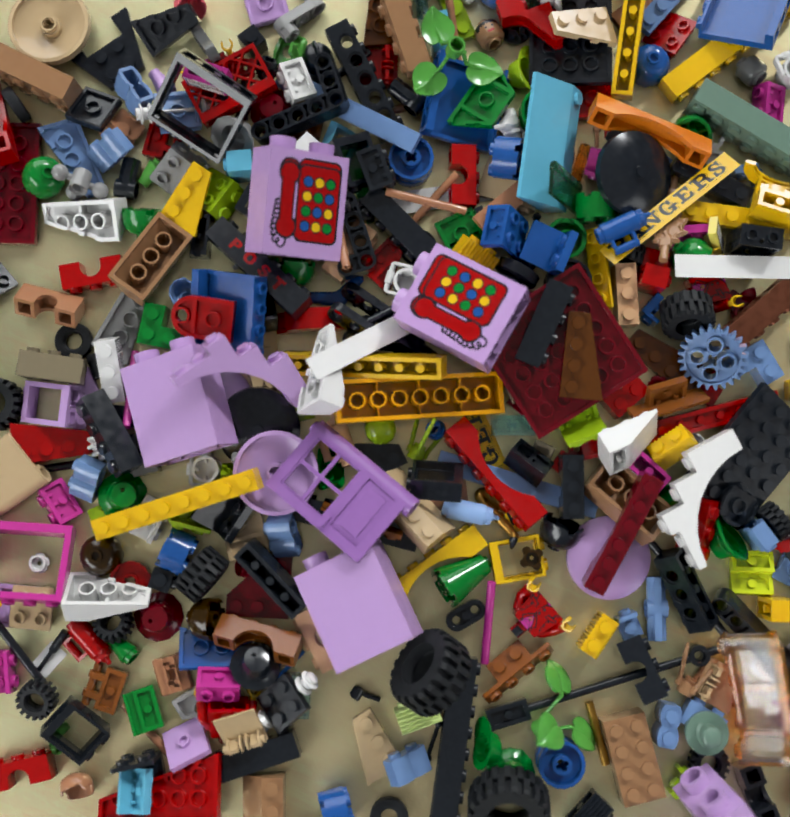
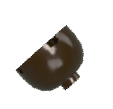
(101, 556)
(204, 617)

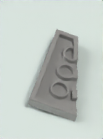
(124, 322)

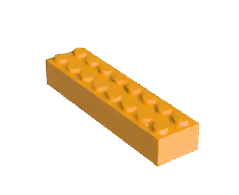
(421, 399)

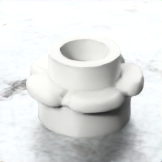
(33, 563)

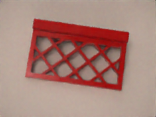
(231, 106)

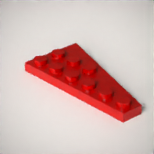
(185, 793)

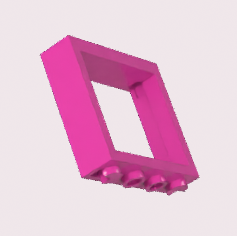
(67, 532)

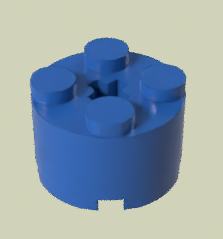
(506, 157)
(175, 551)
(335, 802)

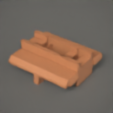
(127, 124)
(169, 677)

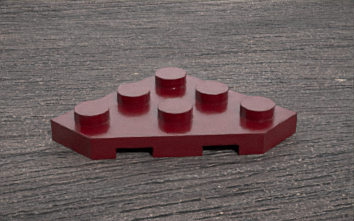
(251, 600)

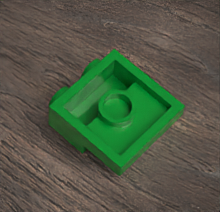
(454, 226)

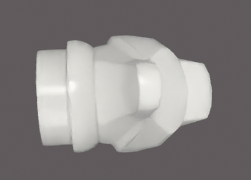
(509, 124)

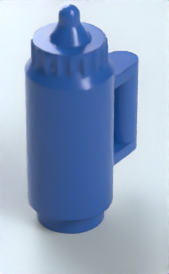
(620, 227)

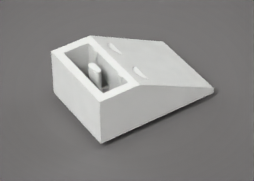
(626, 441)

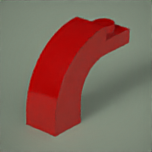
(311, 320)

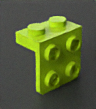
(222, 195)
(582, 427)

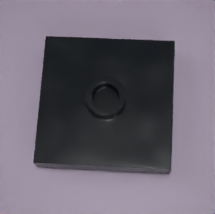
(93, 109)

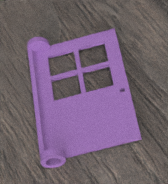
(364, 505)

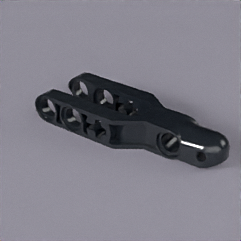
(406, 344)

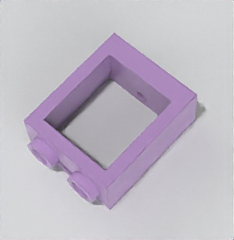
(67, 411)

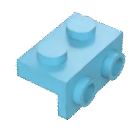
(135, 791)

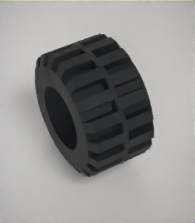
(686, 312)
(13, 403)
(201, 574)

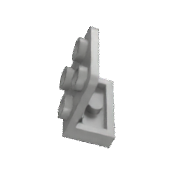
(174, 166)

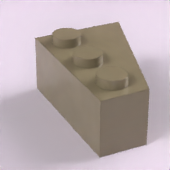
(51, 366)

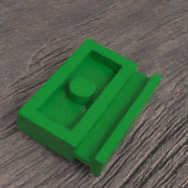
(143, 710)

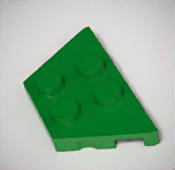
(483, 105)

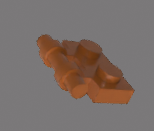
(110, 691)

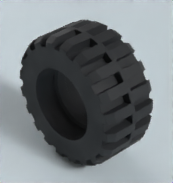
(430, 672)
(508, 786)

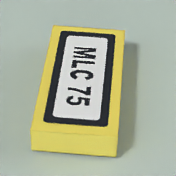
(715, 235)

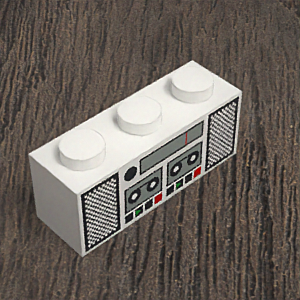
(109, 362)

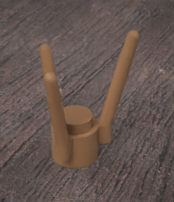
(688, 686)

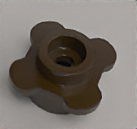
(535, 563)

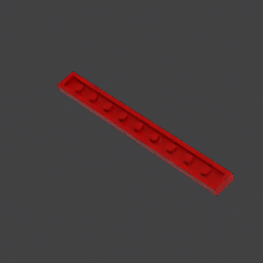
(693, 420)

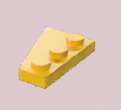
(188, 199)

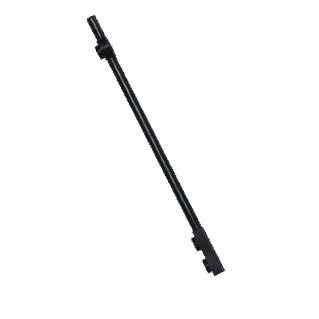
(519, 711)

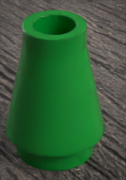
(125, 651)

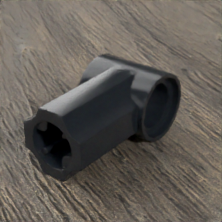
(406, 95)
(127, 183)

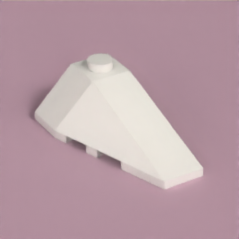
(88, 217)
(327, 393)
(95, 597)

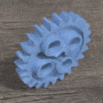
(725, 371)

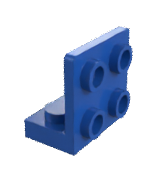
(504, 229)
(548, 247)

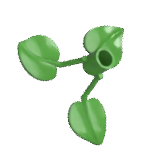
(427, 77)
(546, 727)

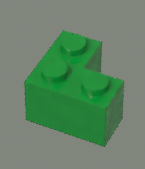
(153, 327)

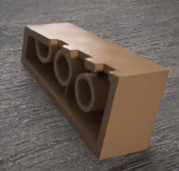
(404, 34)

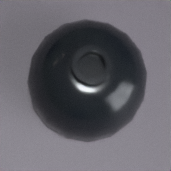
(559, 532)

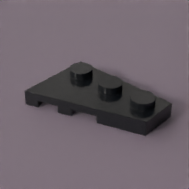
(166, 28)

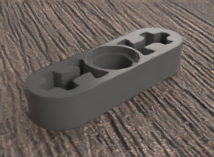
(205, 44)

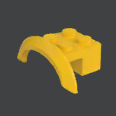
(770, 197)

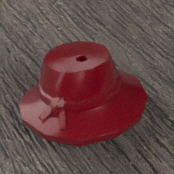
(266, 107)
(165, 614)

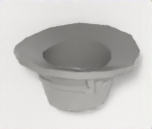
(222, 128)

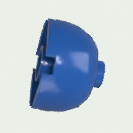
(651, 65)

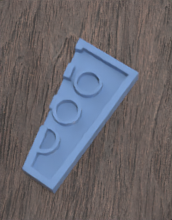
(70, 147)

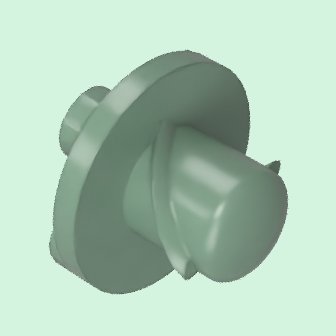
(706, 733)

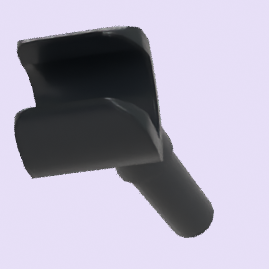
(357, 692)

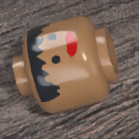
(489, 34)

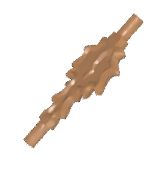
(672, 230)

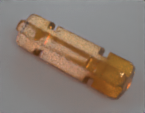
(581, 160)

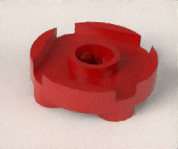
(132, 569)

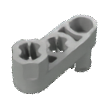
(288, 24)

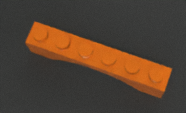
(684, 144)

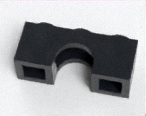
(572, 486)
(653, 687)
(752, 785)

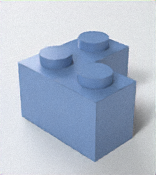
(761, 363)

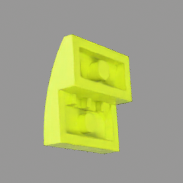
(753, 575)

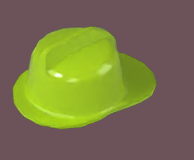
(519, 70)

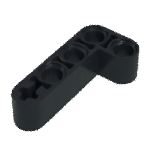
(355, 233)

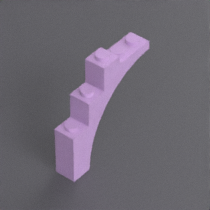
(247, 359)

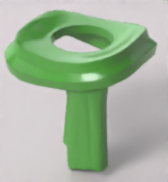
(300, 44)

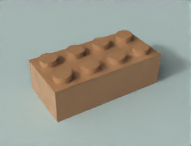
(37, 78)
(610, 496)
(632, 757)

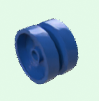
(417, 169)
(562, 774)

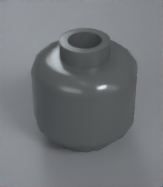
(751, 70)

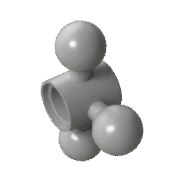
(79, 182)

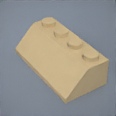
(426, 524)

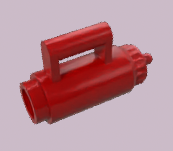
(87, 639)

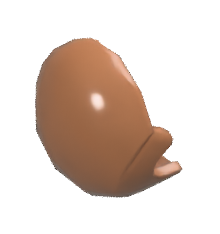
(77, 785)

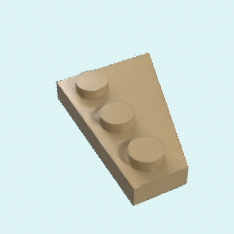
(584, 23)
(372, 744)

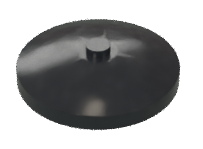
(632, 172)
(259, 411)

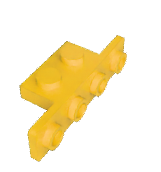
(599, 268)

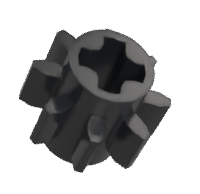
(271, 64)

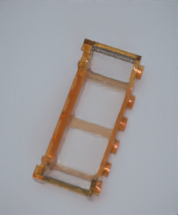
(760, 697)

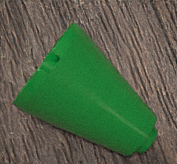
(461, 577)

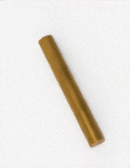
(597, 733)

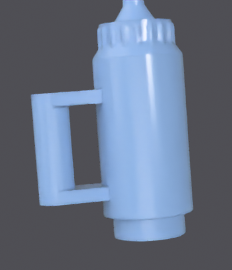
(469, 512)

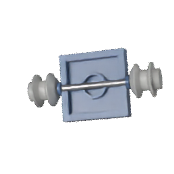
(179, 107)

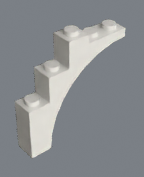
(688, 490)

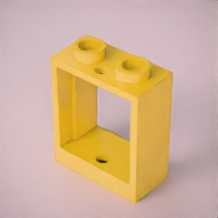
(538, 543)

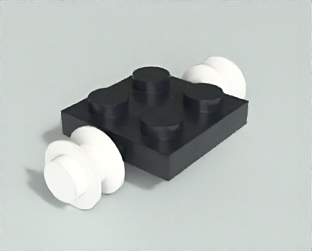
(284, 700)

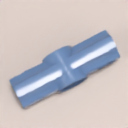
(656, 609)

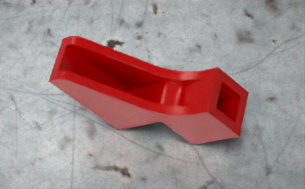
(535, 19)

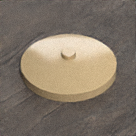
(49, 29)

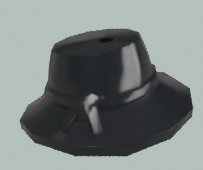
(254, 672)

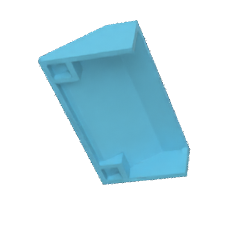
(548, 138)

